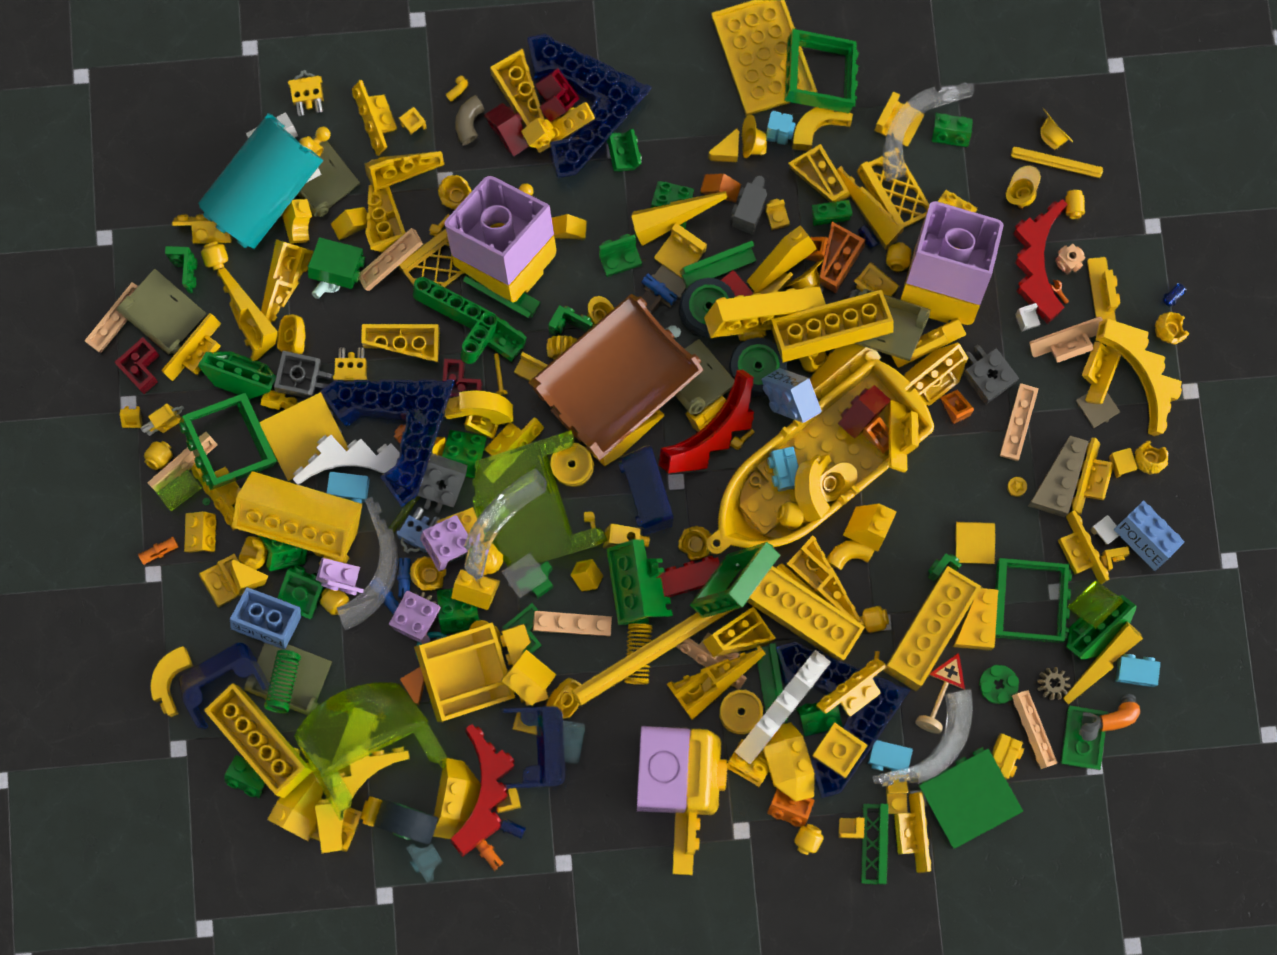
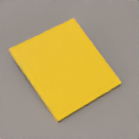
(297, 430)

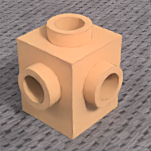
(1067, 264)

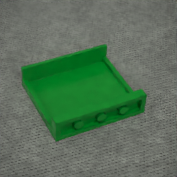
(970, 797)

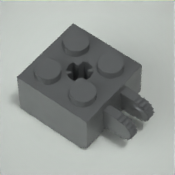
(750, 206)
(993, 364)
(310, 372)
(441, 491)

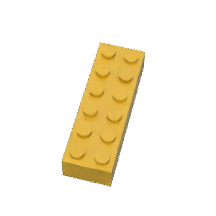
(755, 312)
(832, 325)
(258, 740)

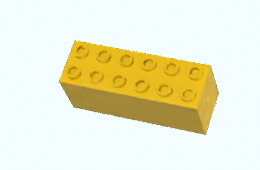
(297, 515)
(806, 614)
(932, 628)

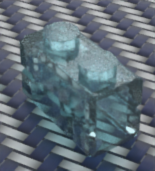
(573, 741)

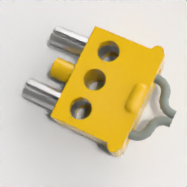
(304, 86)
(354, 373)
(162, 419)

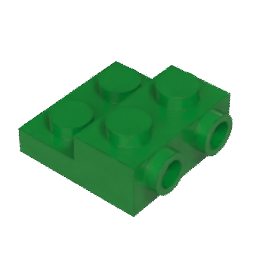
(301, 590)

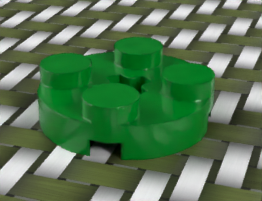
(997, 673)

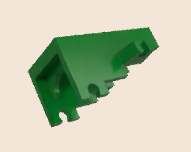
(635, 584)

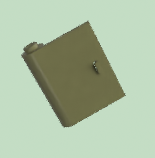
(331, 185)
(158, 315)
(908, 327)
(708, 385)
(309, 681)

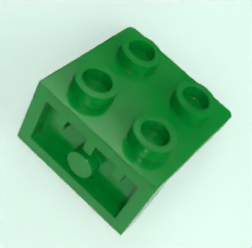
(668, 192)
(619, 255)
(184, 258)
(567, 314)
(465, 449)
(282, 554)
(454, 614)

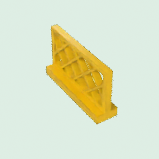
(875, 188)
(428, 251)

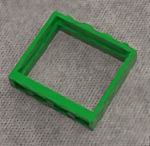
(824, 43)
(254, 429)
(1064, 595)
(716, 599)

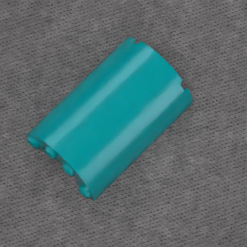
(259, 183)

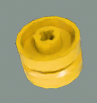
(579, 473)
(729, 714)

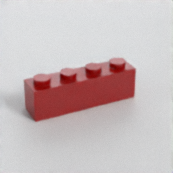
(688, 578)

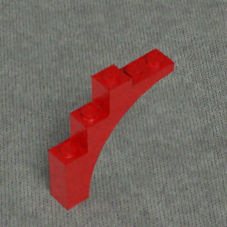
(1031, 261)
(717, 434)
(492, 767)

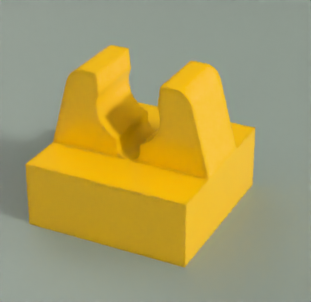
(131, 417)

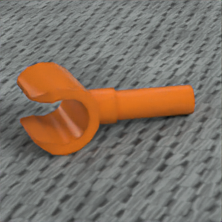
(1057, 288)

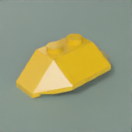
(937, 372)
(790, 763)
(456, 798)

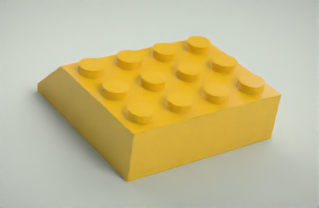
(464, 672)

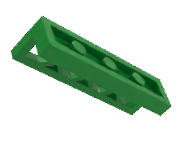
(719, 264)
(524, 305)
(770, 676)
(882, 844)

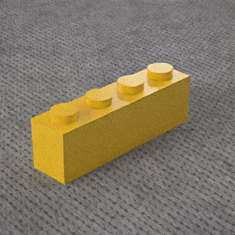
(517, 86)
(408, 339)
(840, 366)

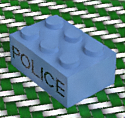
(791, 395)
(1149, 535)
(265, 618)

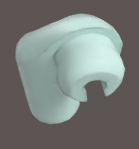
(324, 287)

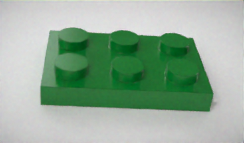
(1076, 750)

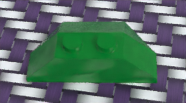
(237, 373)
(1089, 641)

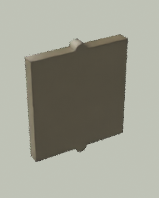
(672, 281)
(1098, 413)

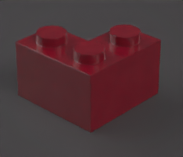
(557, 93)
(508, 127)
(134, 364)
(454, 370)
(863, 410)

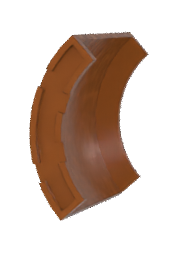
(615, 376)

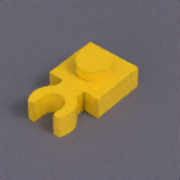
(276, 400)

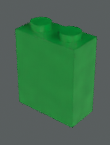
(336, 263)

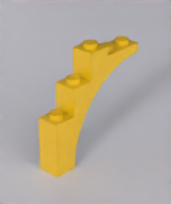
(1149, 366)
(328, 822)

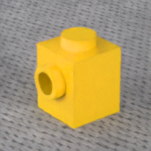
(538, 133)

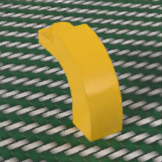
(812, 121)
(480, 403)
(808, 489)
(163, 675)

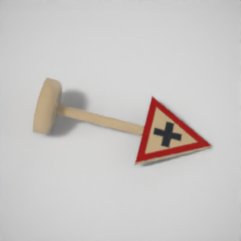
(950, 673)

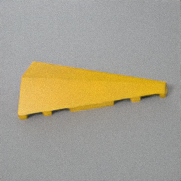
(877, 217)
(658, 220)
(285, 271)
(256, 327)
(817, 573)
(1119, 645)
(703, 688)

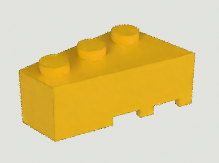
(820, 174)
(980, 622)

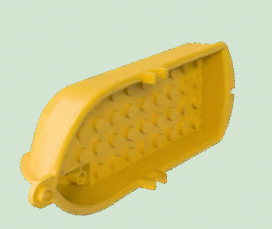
(751, 500)

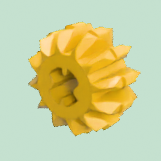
(558, 344)

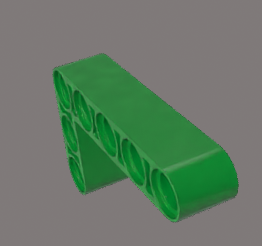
(460, 313)

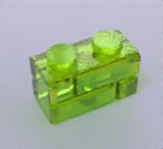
(179, 490)

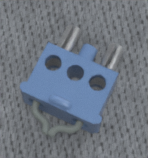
(410, 535)

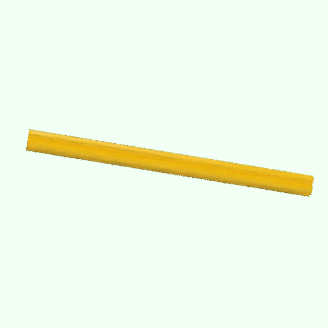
(643, 656)

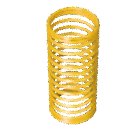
(642, 628)

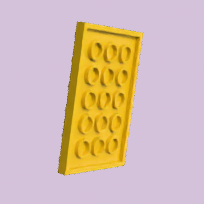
(756, 51)

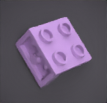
(444, 541)
(338, 574)
(414, 617)

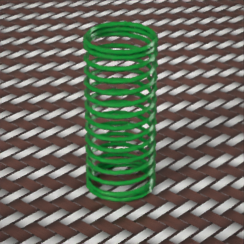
(296, 658)

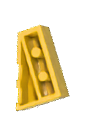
(741, 634)

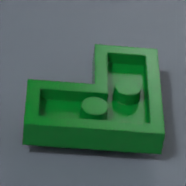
(526, 617)

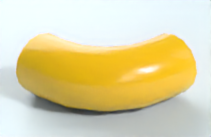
(846, 551)

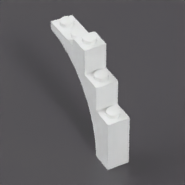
(358, 455)
(782, 707)

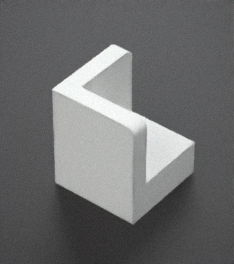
(1027, 317)
(1105, 529)

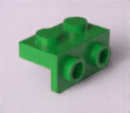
(952, 130)
(624, 151)
(831, 212)
(507, 340)
(939, 565)
(815, 720)
(244, 777)

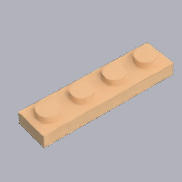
(390, 259)
(110, 324)
(1019, 422)
(180, 464)
(572, 623)
(1034, 729)

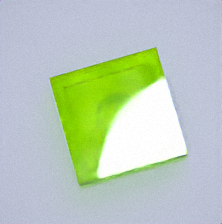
(1095, 604)

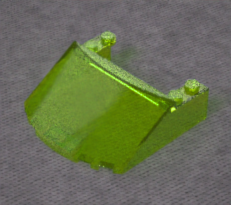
(542, 523)
(356, 726)

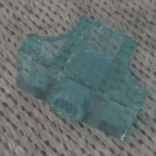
(425, 860)

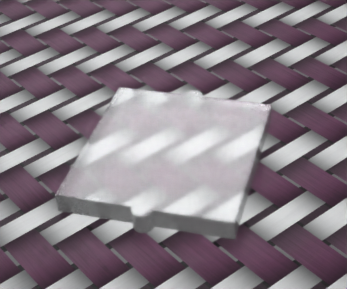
(524, 575)

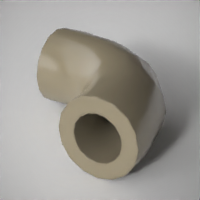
(465, 120)

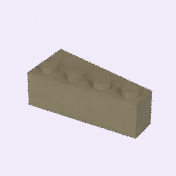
(1059, 484)

